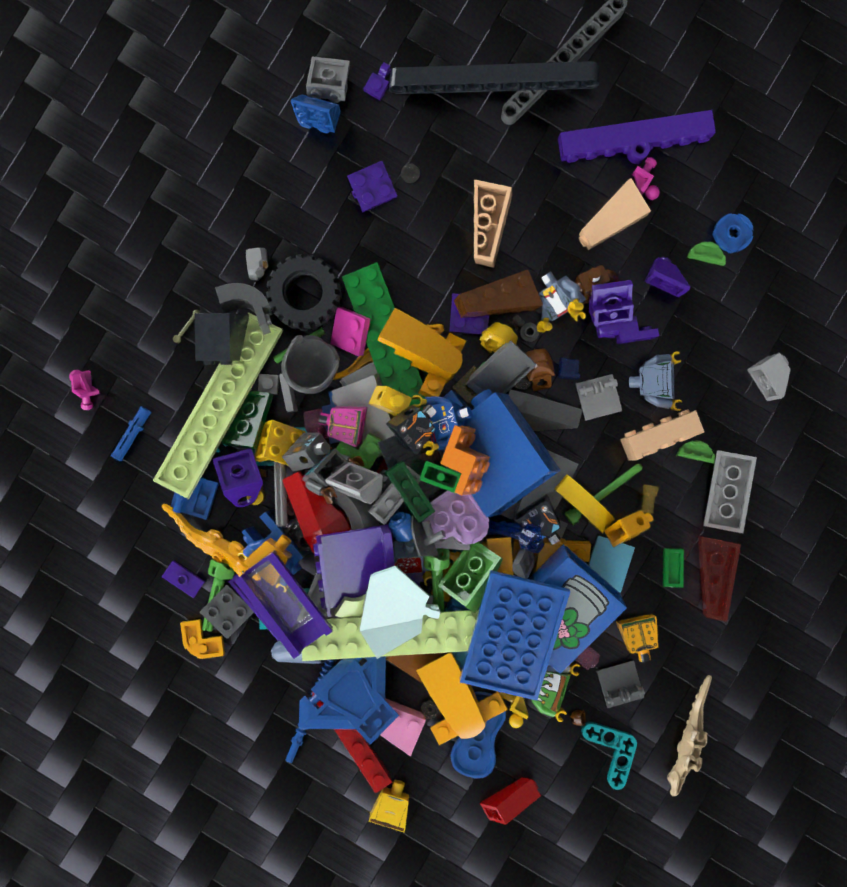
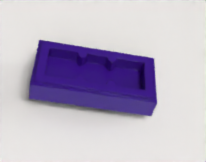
(183, 579)

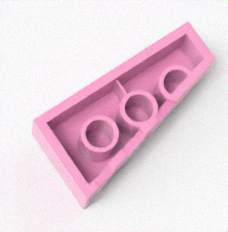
(405, 728)

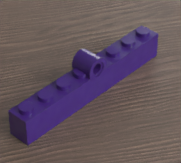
(635, 136)

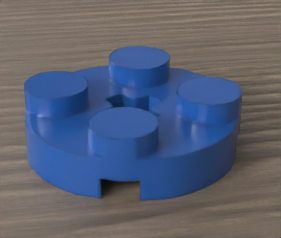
(722, 234)

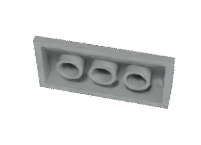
(730, 491)

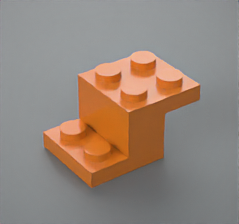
(465, 460)

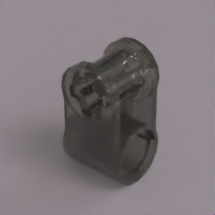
(295, 533)

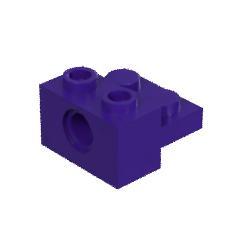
(611, 303)

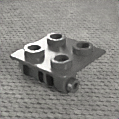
(227, 611)
(620, 684)

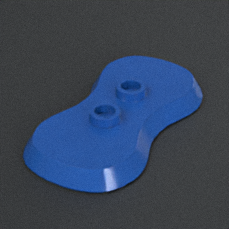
(476, 755)

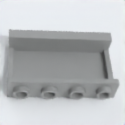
(359, 395)

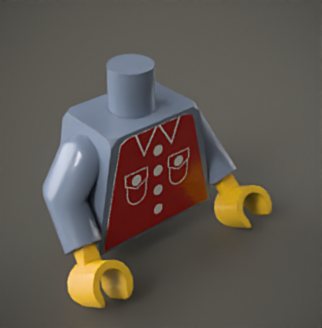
(408, 560)

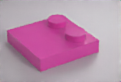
(350, 331)

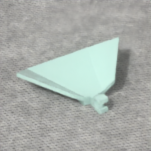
(393, 610)

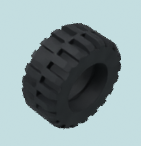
(297, 268)

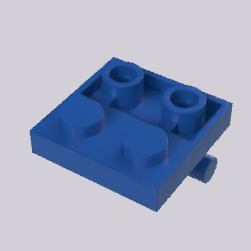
(200, 501)

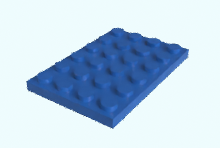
(514, 635)

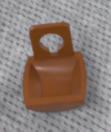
(543, 369)

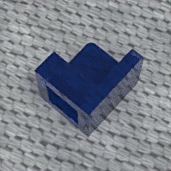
(568, 369)

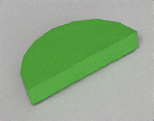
(708, 252)
(698, 451)

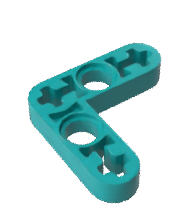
(617, 744)

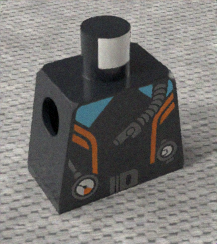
(413, 427)
(541, 514)

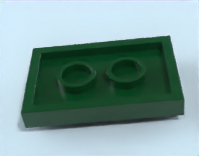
(249, 421)

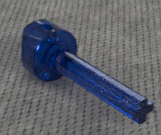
(529, 537)

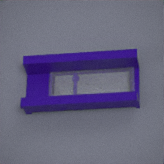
(283, 604)

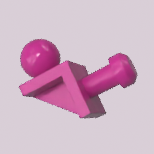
(643, 178)
(83, 387)

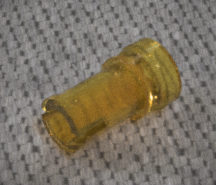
(650, 493)

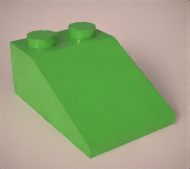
(470, 574)

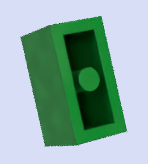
(440, 476)

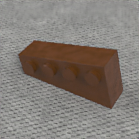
(505, 295)

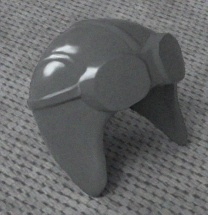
(309, 364)

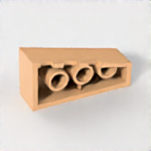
(661, 435)

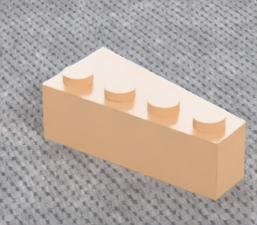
(490, 215)

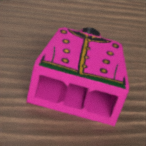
(345, 424)

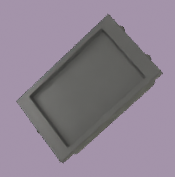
(501, 370)

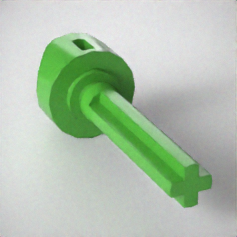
(437, 565)
(220, 572)

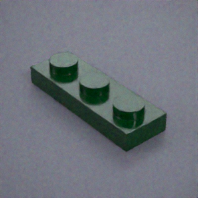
(410, 491)

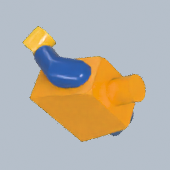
(261, 548)

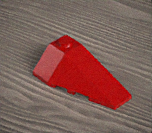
(312, 511)

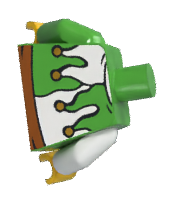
(553, 691)

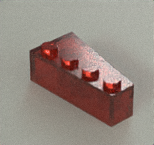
(718, 574)

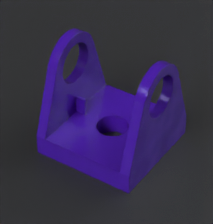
(240, 484)

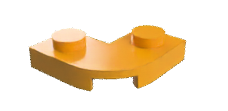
(198, 645)

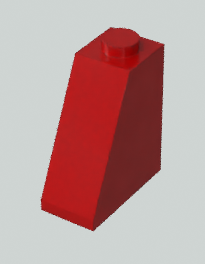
(511, 800)

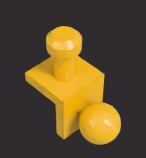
(518, 707)

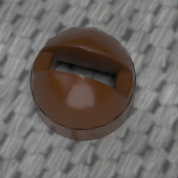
(578, 717)

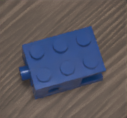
(269, 518)

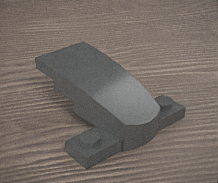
(567, 468)

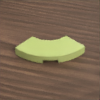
(350, 607)

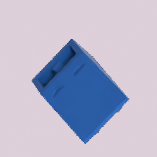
(316, 113)

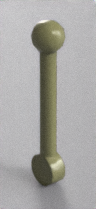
(177, 338)

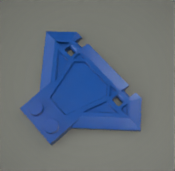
(351, 699)

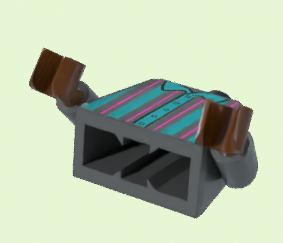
(316, 477)

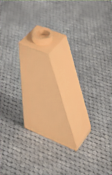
(616, 215)

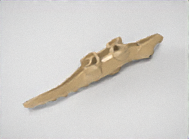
(692, 742)

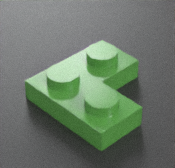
(368, 450)

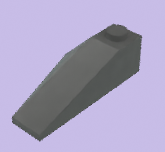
(544, 413)

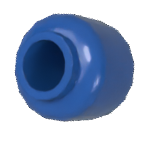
(401, 527)

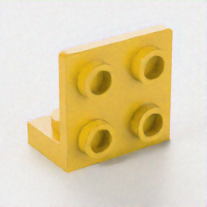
(276, 441)

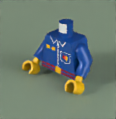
(444, 420)

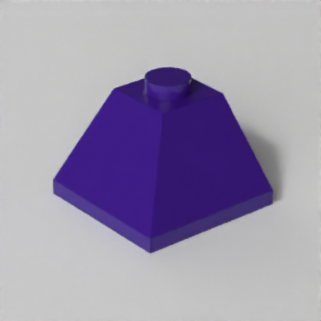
(667, 277)

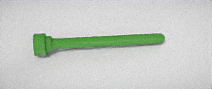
(574, 515)

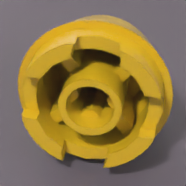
(497, 336)

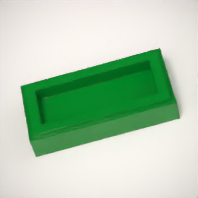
(673, 567)

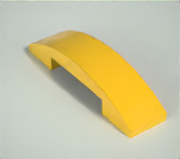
(584, 503)

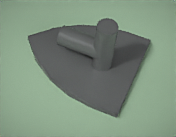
(425, 538)

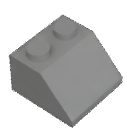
(771, 376)
(357, 482)

